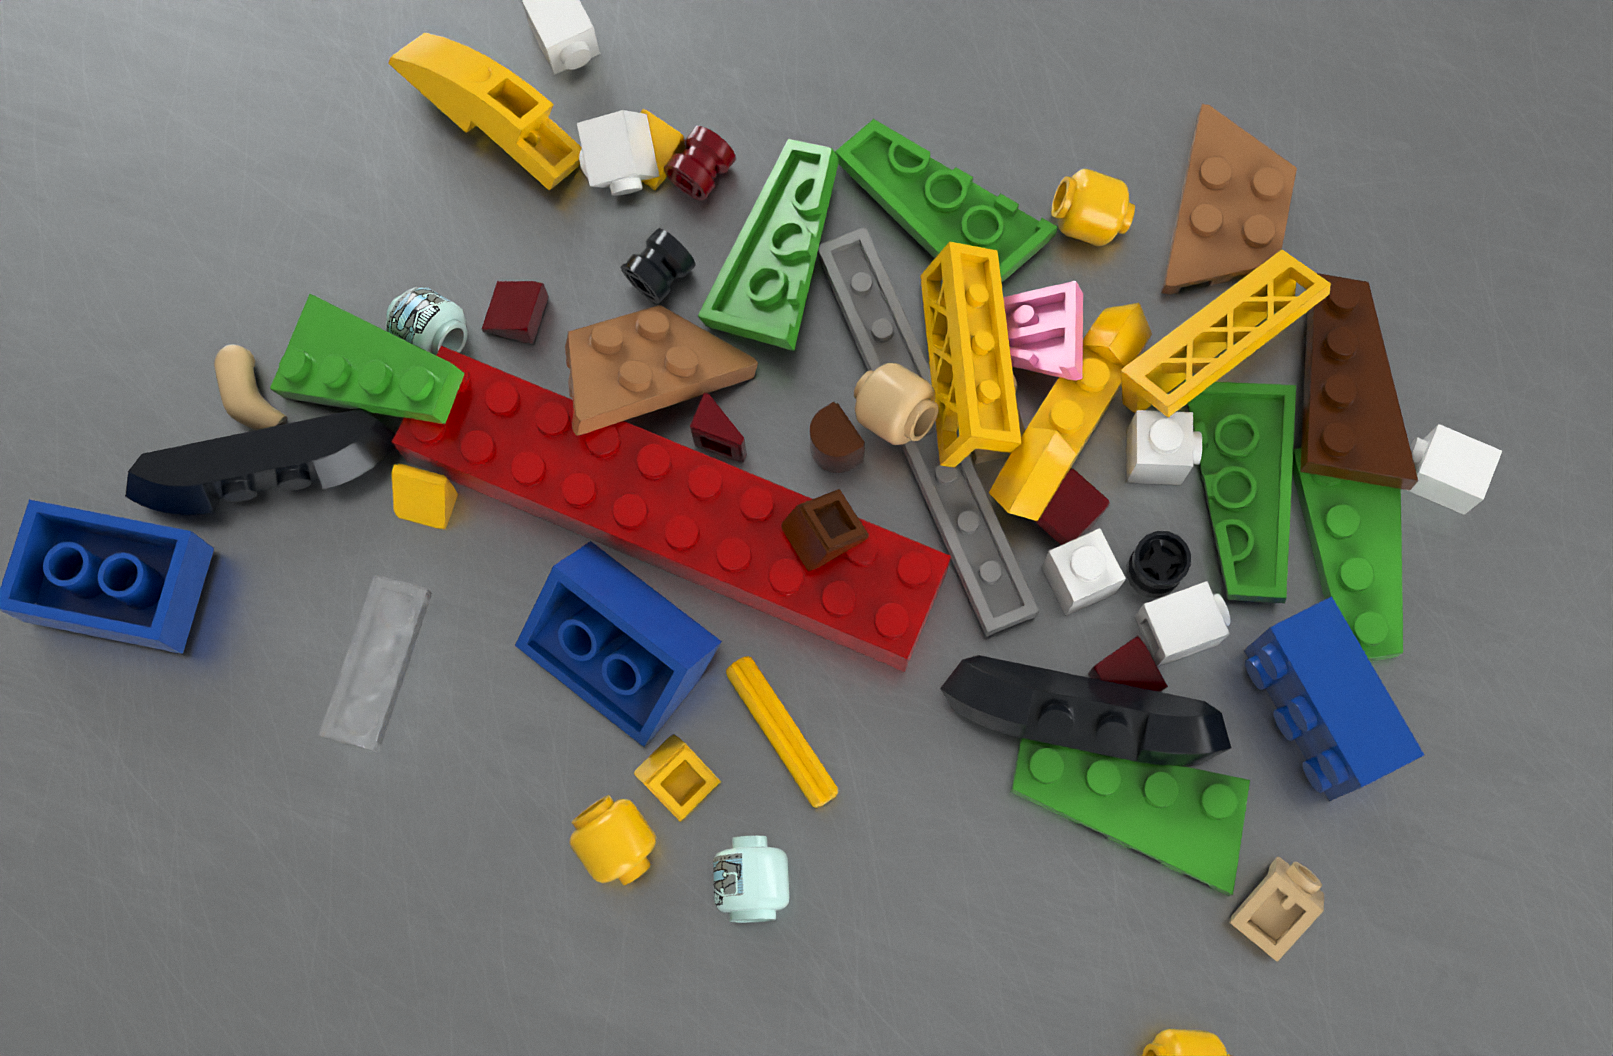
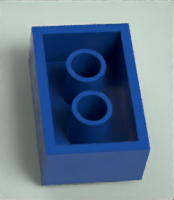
(105, 576)
(1330, 700)

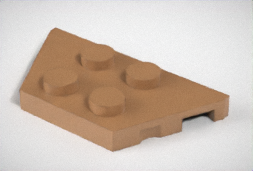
(1229, 205)
(645, 365)

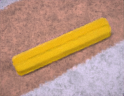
(782, 731)

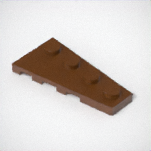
(1350, 397)

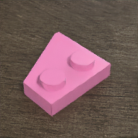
(1047, 330)

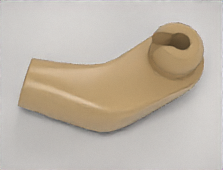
(240, 392)

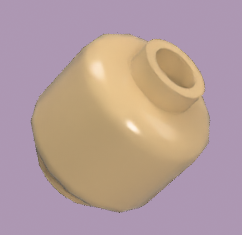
(895, 404)

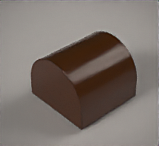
(835, 441)

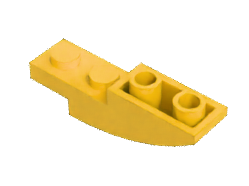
(490, 96)

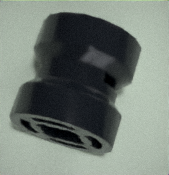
(658, 265)
(1162, 554)

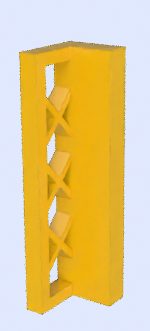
(1216, 327)
(971, 347)

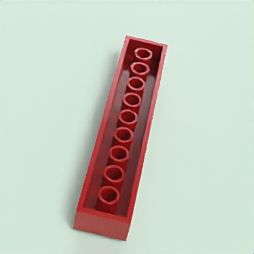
(674, 511)

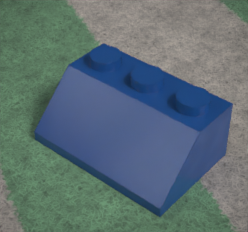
(616, 642)

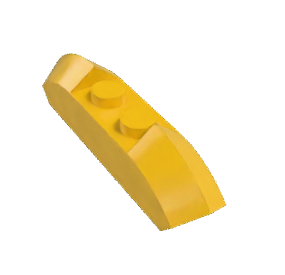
(1070, 413)

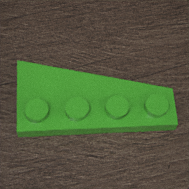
(940, 202)
(774, 257)
(358, 365)
(1248, 482)
(1357, 554)
(1165, 811)

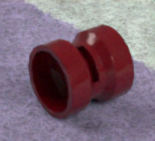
(700, 163)

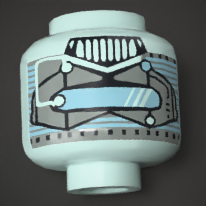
(427, 320)
(751, 880)

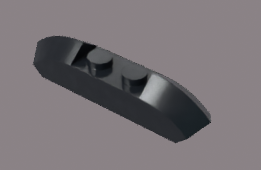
(237, 466)
(1086, 713)

